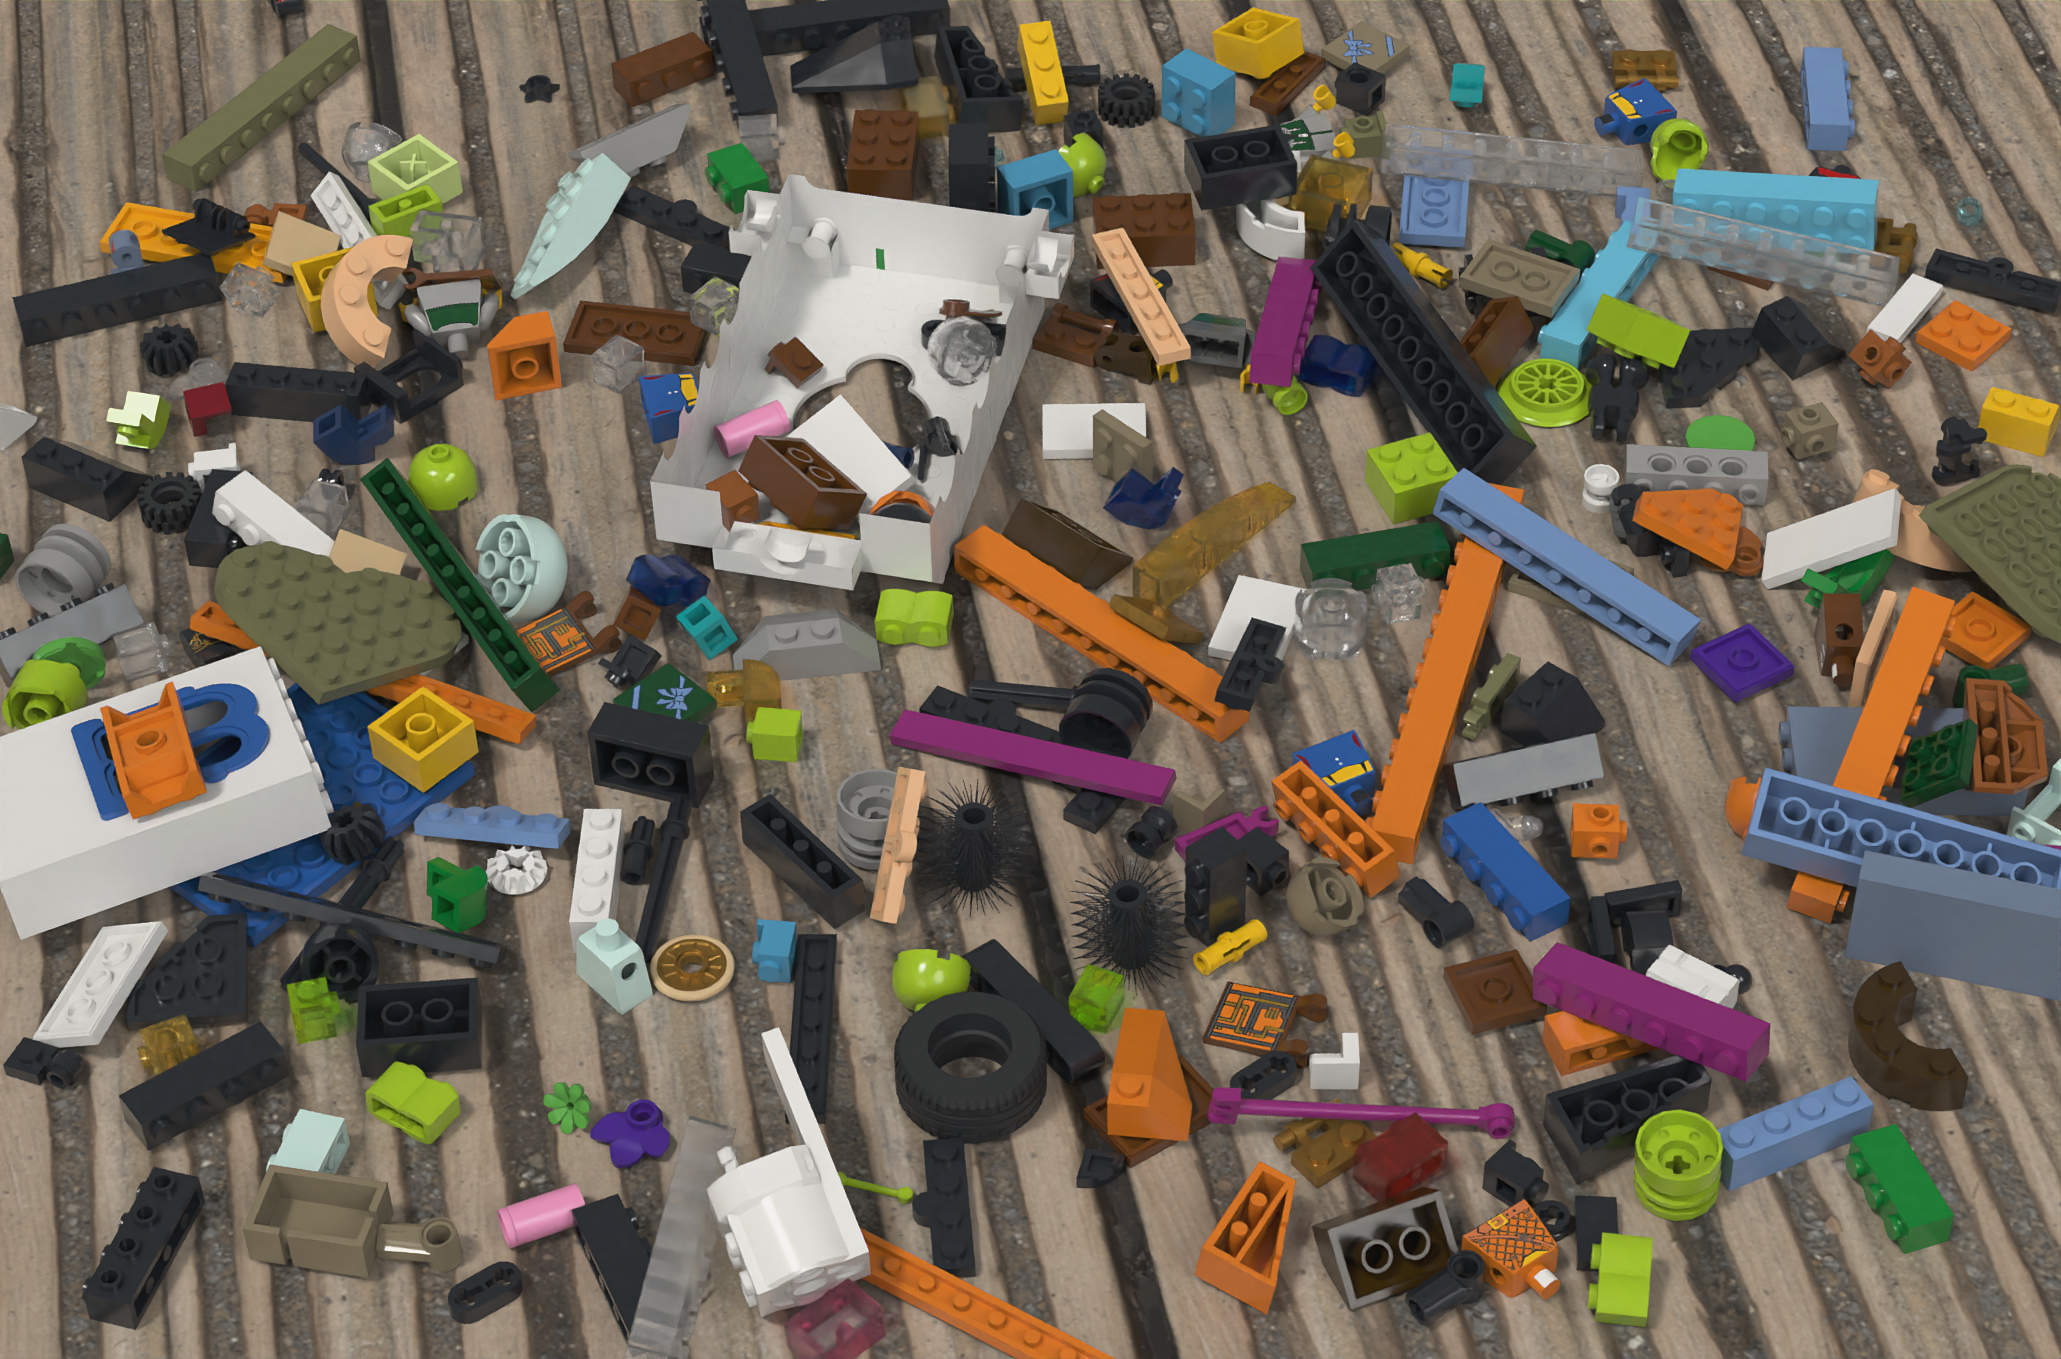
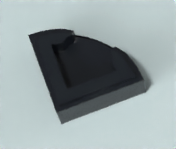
(1099, 1168)

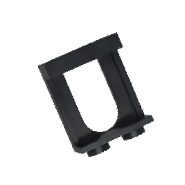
(426, 355)

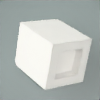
(1336, 1069)

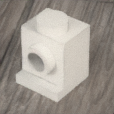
(215, 459)

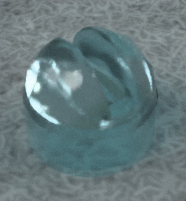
(1961, 211)

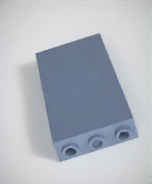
(1820, 737)
(1957, 925)

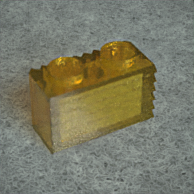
(931, 102)

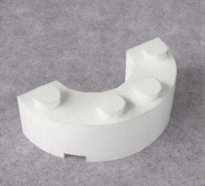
(1272, 228)

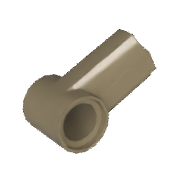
(430, 1242)

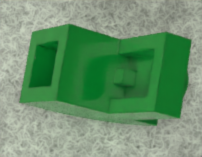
(456, 894)

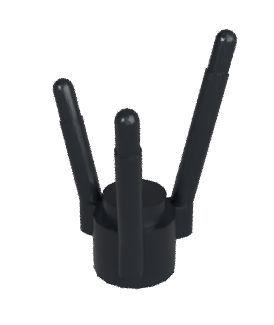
(936, 438)

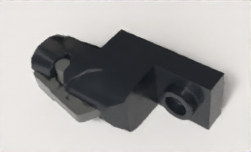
(1640, 539)

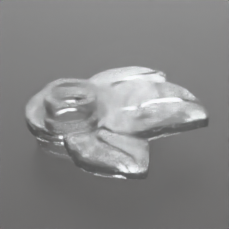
(201, 373)

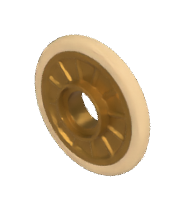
(674, 982)

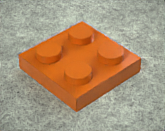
(1963, 335)
(1984, 632)

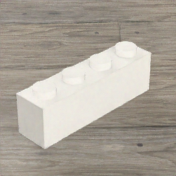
(263, 516)
(597, 870)

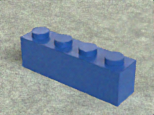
(1505, 872)

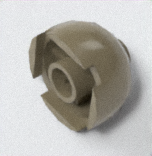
(1323, 898)

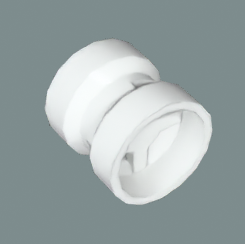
(1599, 484)

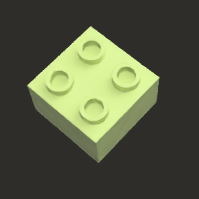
(412, 166)

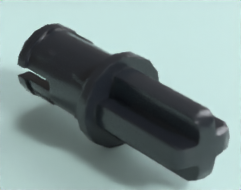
(638, 851)

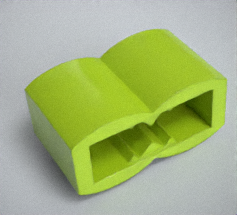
(914, 617)
(413, 1102)
(1622, 1279)

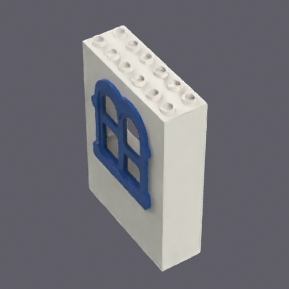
(71, 836)

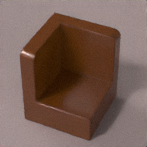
(636, 614)

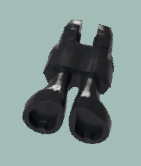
(1614, 406)

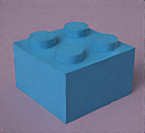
(1198, 94)
(1037, 182)

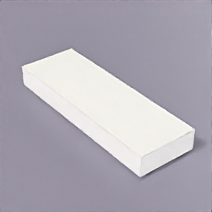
(1906, 308)

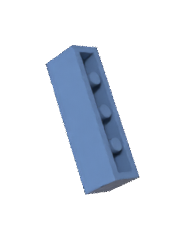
(1826, 99)
(1793, 1132)

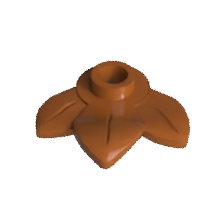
(1747, 555)

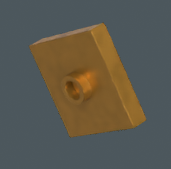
(1156, 619)

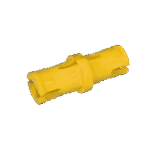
(1422, 266)
(1230, 947)

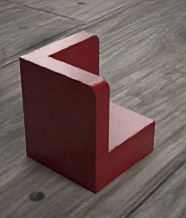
(204, 404)

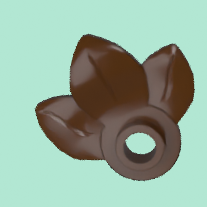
(957, 308)

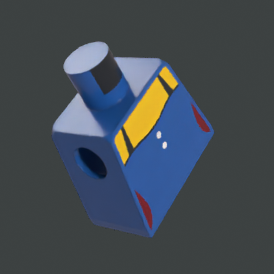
(1634, 113)
(664, 400)
(1343, 768)

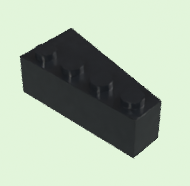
(974, 81)
(1601, 1118)

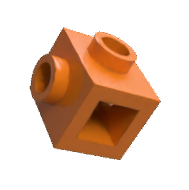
(1596, 830)

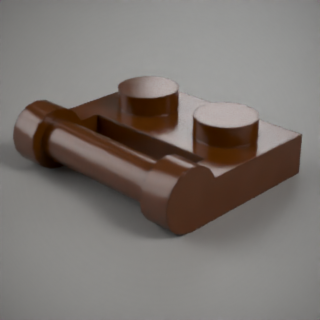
(1072, 342)

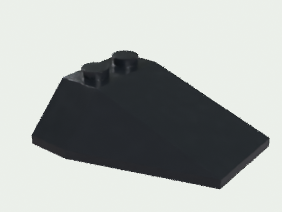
(865, 61)

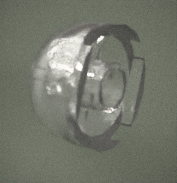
(364, 144)
(961, 350)

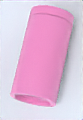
(737, 433)
(539, 1215)

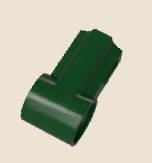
(1577, 254)
(2012, 674)

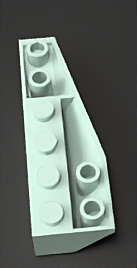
(572, 220)

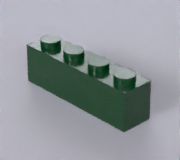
(1360, 555)

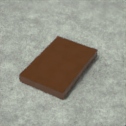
(1140, 1149)

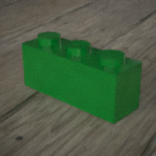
(1899, 1189)

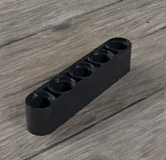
(1069, 1046)

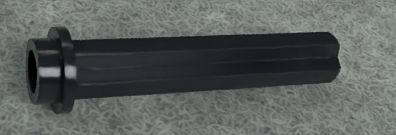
(1022, 694)

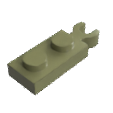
(1489, 699)

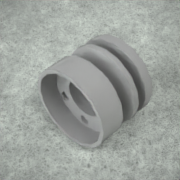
(62, 568)
(863, 815)

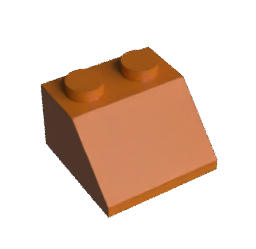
(524, 357)

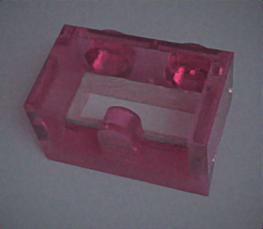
(836, 1325)

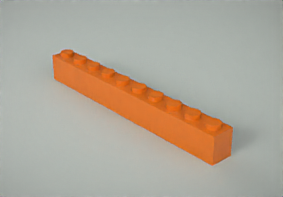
(1096, 630)
(1883, 727)

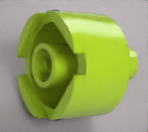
(42, 693)

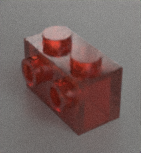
(1400, 1158)

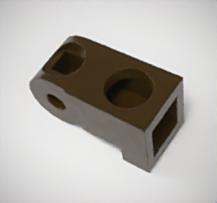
(1128, 355)

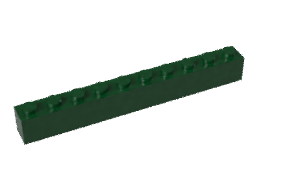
(460, 585)

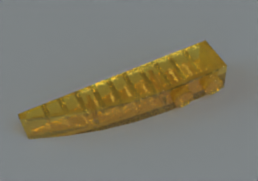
(1206, 542)

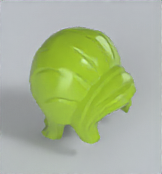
(1677, 146)

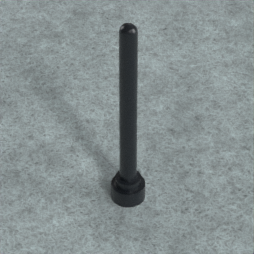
(324, 167)

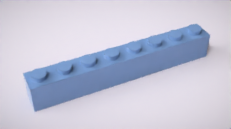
(1566, 566)

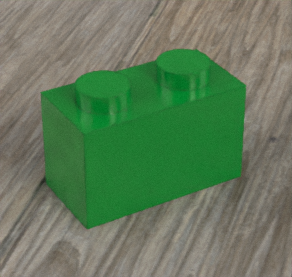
(733, 173)

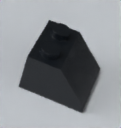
(1795, 337)
(1549, 708)

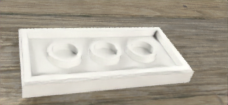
(855, 451)
(1831, 538)
(100, 984)

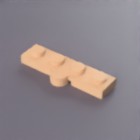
(898, 845)

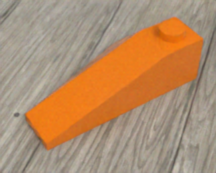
(1147, 1081)

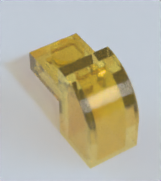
(751, 687)

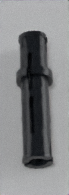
(1090, 75)

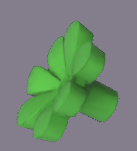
(569, 1107)

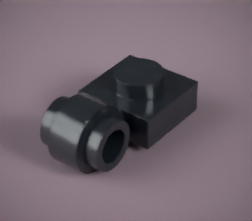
(36, 1060)

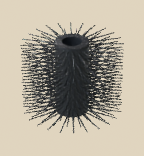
(974, 847)
(1130, 923)

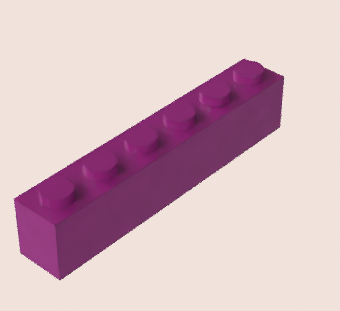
(1285, 323)
(1651, 1011)

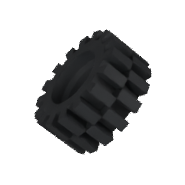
(1126, 100)
(164, 490)

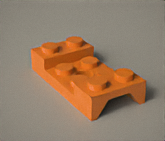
(155, 773)

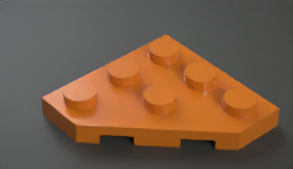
(1695, 520)

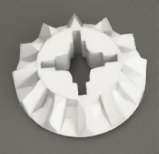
(515, 880)

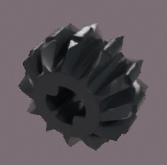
(169, 349)
(353, 833)

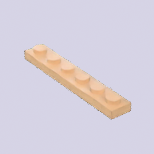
(1141, 297)

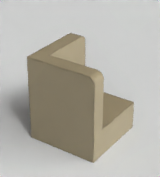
(1197, 811)

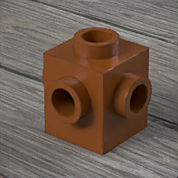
(1880, 359)

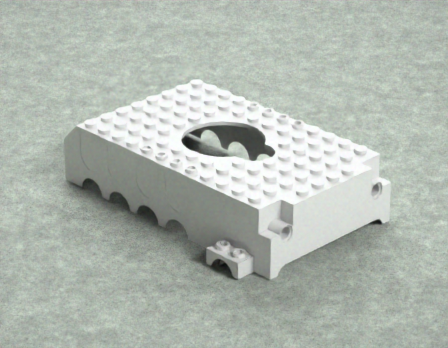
(821, 282)

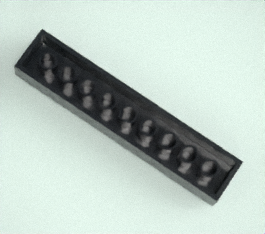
(1422, 355)

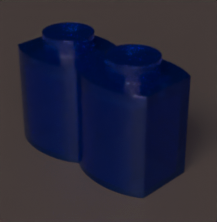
(1337, 365)
(667, 580)

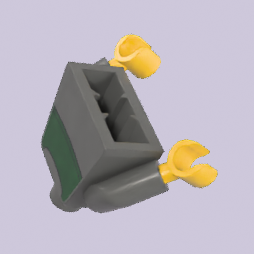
(1217, 342)

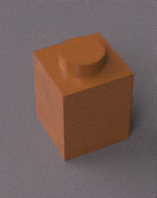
(737, 499)

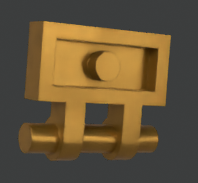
(1656, 66)
(1904, 237)
(1327, 1154)

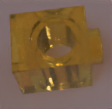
(167, 1044)

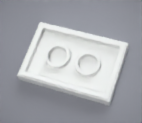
(1070, 427)
(1258, 600)

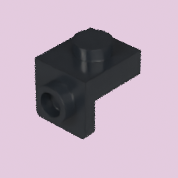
(630, 664)

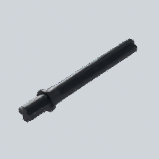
(674, 832)
(375, 871)

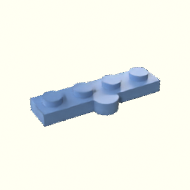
(492, 824)

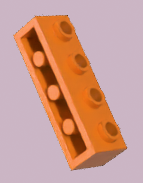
(1334, 828)

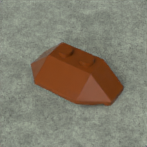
(2008, 739)

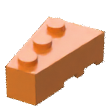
(1249, 1239)

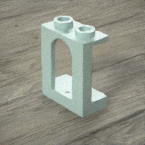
(2030, 823)

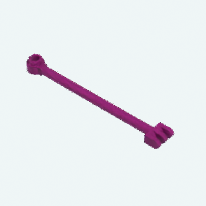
(1227, 1104)

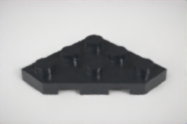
(1706, 364)
(197, 978)

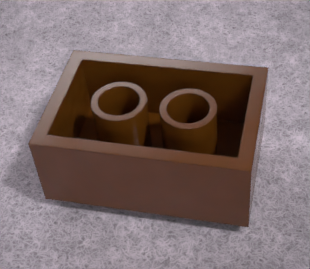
(884, 153)
(1156, 224)
(802, 483)

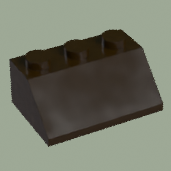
(1064, 544)
(1386, 1246)

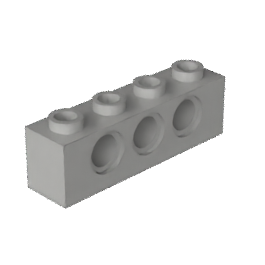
(1686, 468)

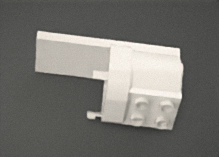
(788, 1210)

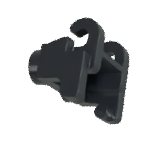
(1957, 441)

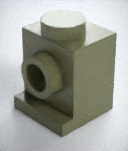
(1366, 133)

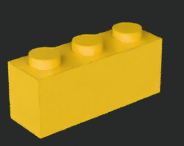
(1042, 72)

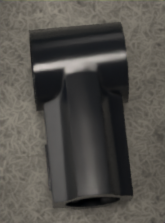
(1440, 919)
(1447, 1288)

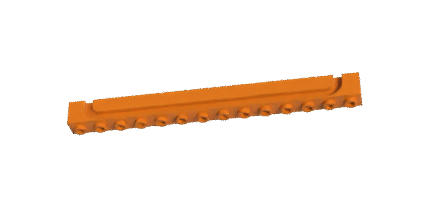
(1439, 695)

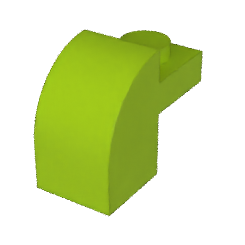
(141, 420)

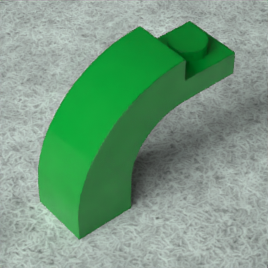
(1853, 577)

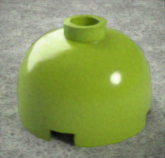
(1087, 163)
(443, 476)
(923, 977)

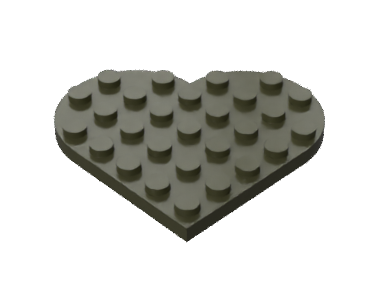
(2011, 538)
(333, 626)

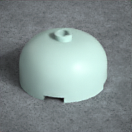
(523, 565)

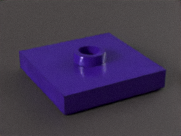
(1742, 662)

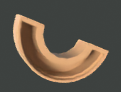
(345, 300)
(1914, 538)

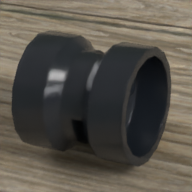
(1148, 836)

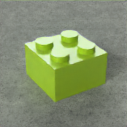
(1637, 332)
(1408, 476)

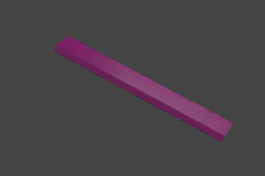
(1033, 757)

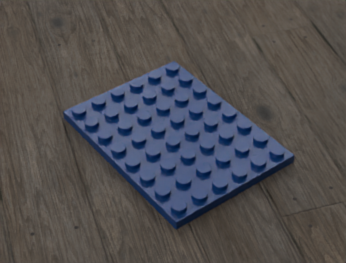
(350, 774)

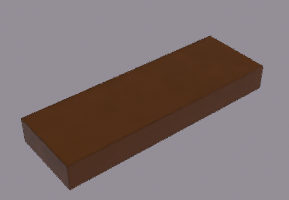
(1287, 83)

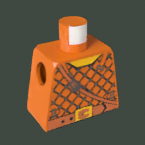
(1516, 1252)

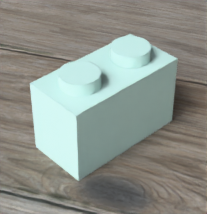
(313, 1143)

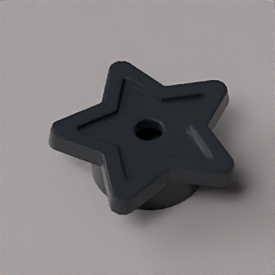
(539, 88)

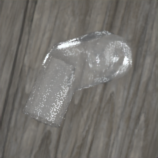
(1521, 827)

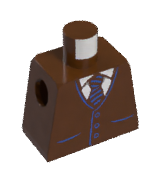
(1839, 649)

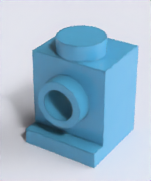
(775, 950)

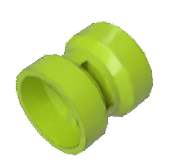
(1294, 397)

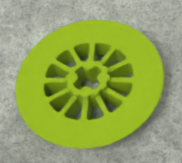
(1543, 398)

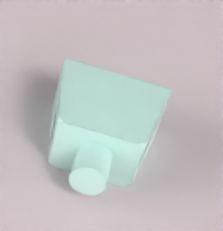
(605, 957)

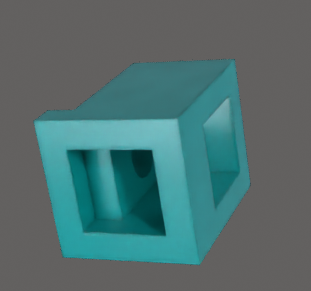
(706, 627)

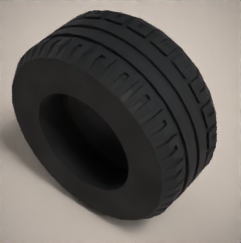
(970, 1027)

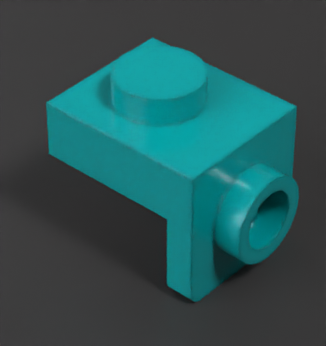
(1467, 84)

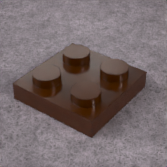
(1493, 991)

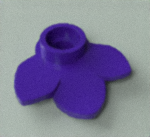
(633, 1133)

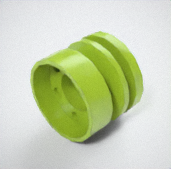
(1677, 1165)

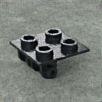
(211, 228)

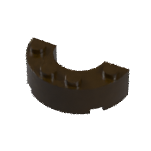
(1888, 1059)

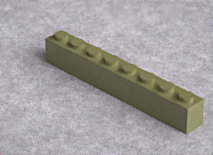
(261, 108)

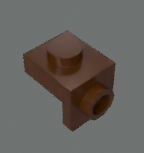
(794, 362)

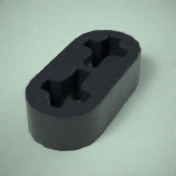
(1259, 1076)
(485, 1292)

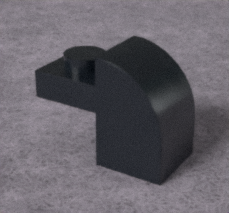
(1645, 937)

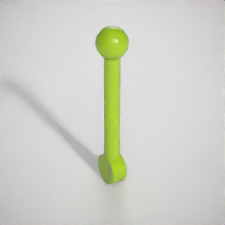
(903, 1195)

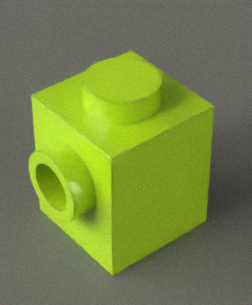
(776, 734)

